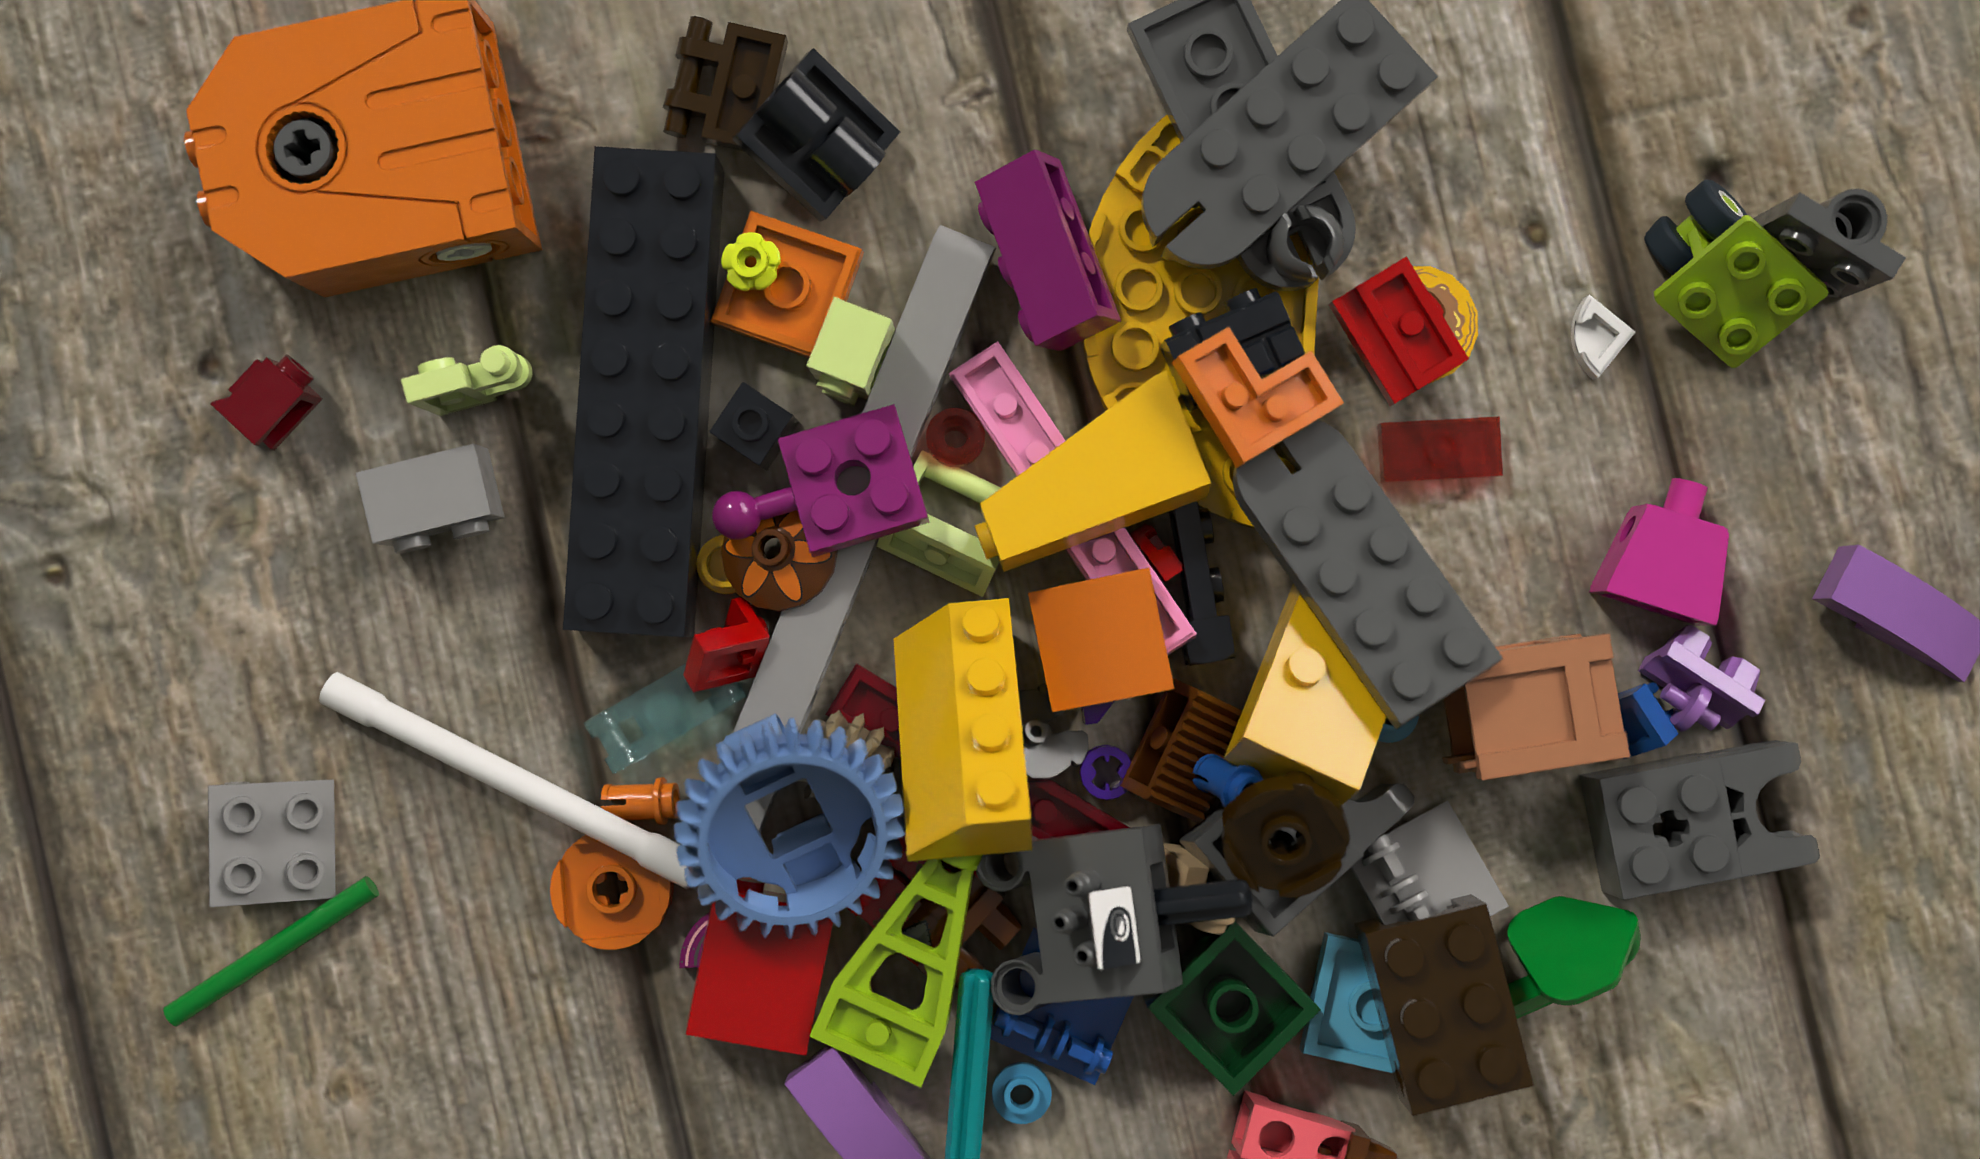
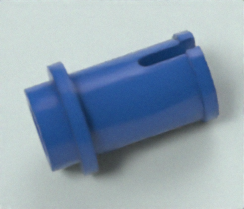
(1223, 778)

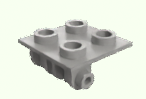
(271, 842)
(1423, 867)

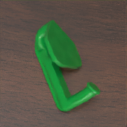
(1570, 951)

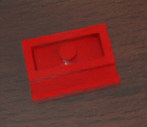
(1398, 331)

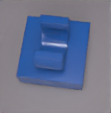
(1645, 720)

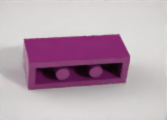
(1046, 252)

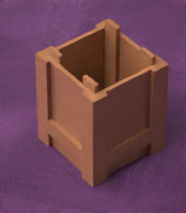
(1538, 709)

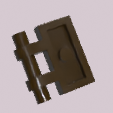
(745, 77)

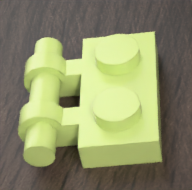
(452, 387)

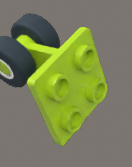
(1729, 276)

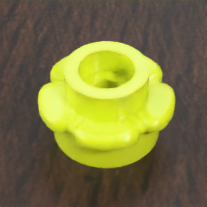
(756, 277)

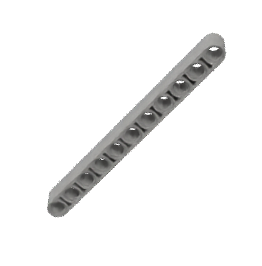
(911, 381)

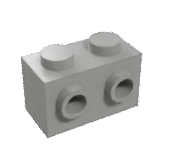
(430, 497)

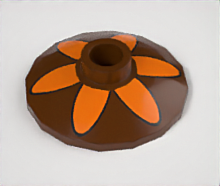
(778, 582)

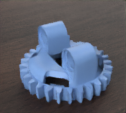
(809, 858)

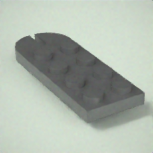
(1197, 61)
(1282, 134)
(1363, 572)

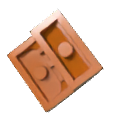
(1101, 640)

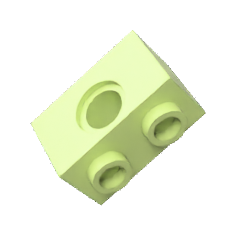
(850, 351)

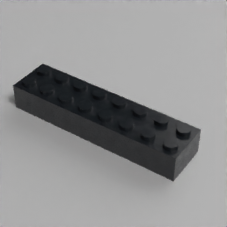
(644, 392)

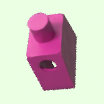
(1668, 558)

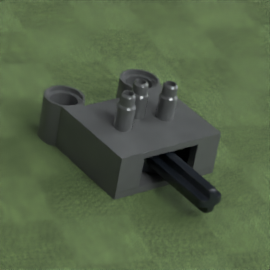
(1063, 876)

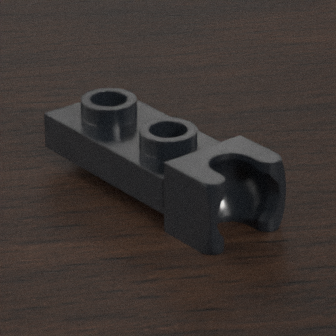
(1200, 587)

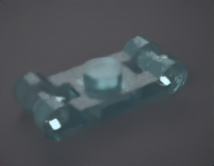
(663, 714)

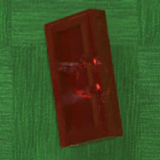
(1440, 449)

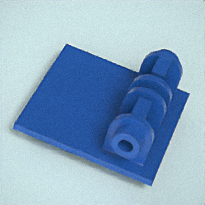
(1063, 1034)

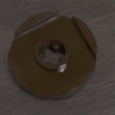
(1285, 803)

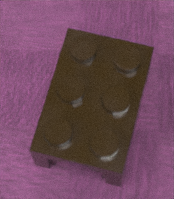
(1444, 1007)

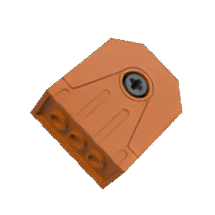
(364, 147)

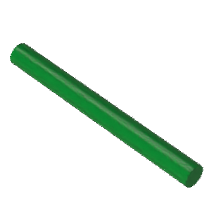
(270, 951)

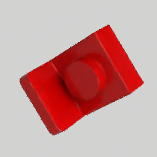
(729, 652)

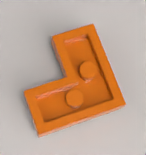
(1248, 410)

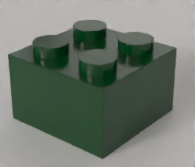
(1232, 1006)

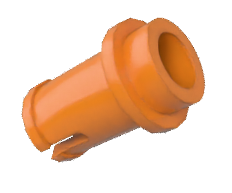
(643, 800)

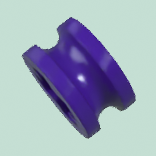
(1087, 771)

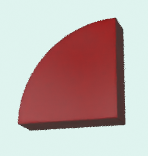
(1160, 557)

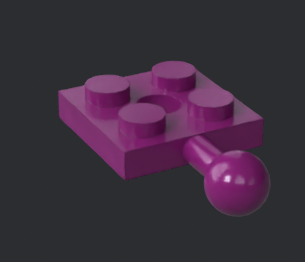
(813, 467)

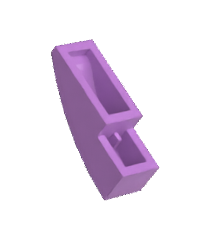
(1901, 610)
(850, 1109)

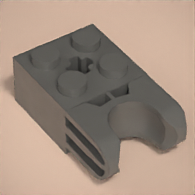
(1708, 816)
(1366, 819)

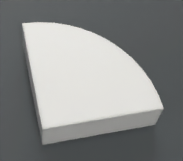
(1597, 336)

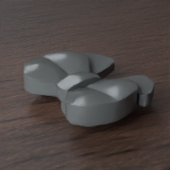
(1047, 752)

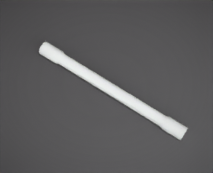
(374, 710)

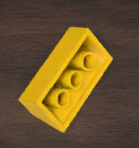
(961, 734)

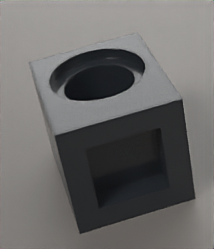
(753, 425)

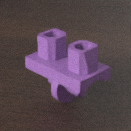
(1698, 688)

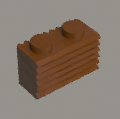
(1179, 734)

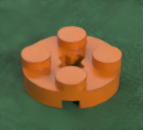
(591, 914)

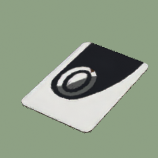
(1114, 928)

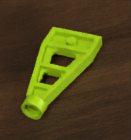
(877, 1027)

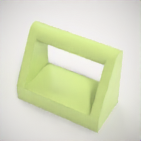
(939, 545)

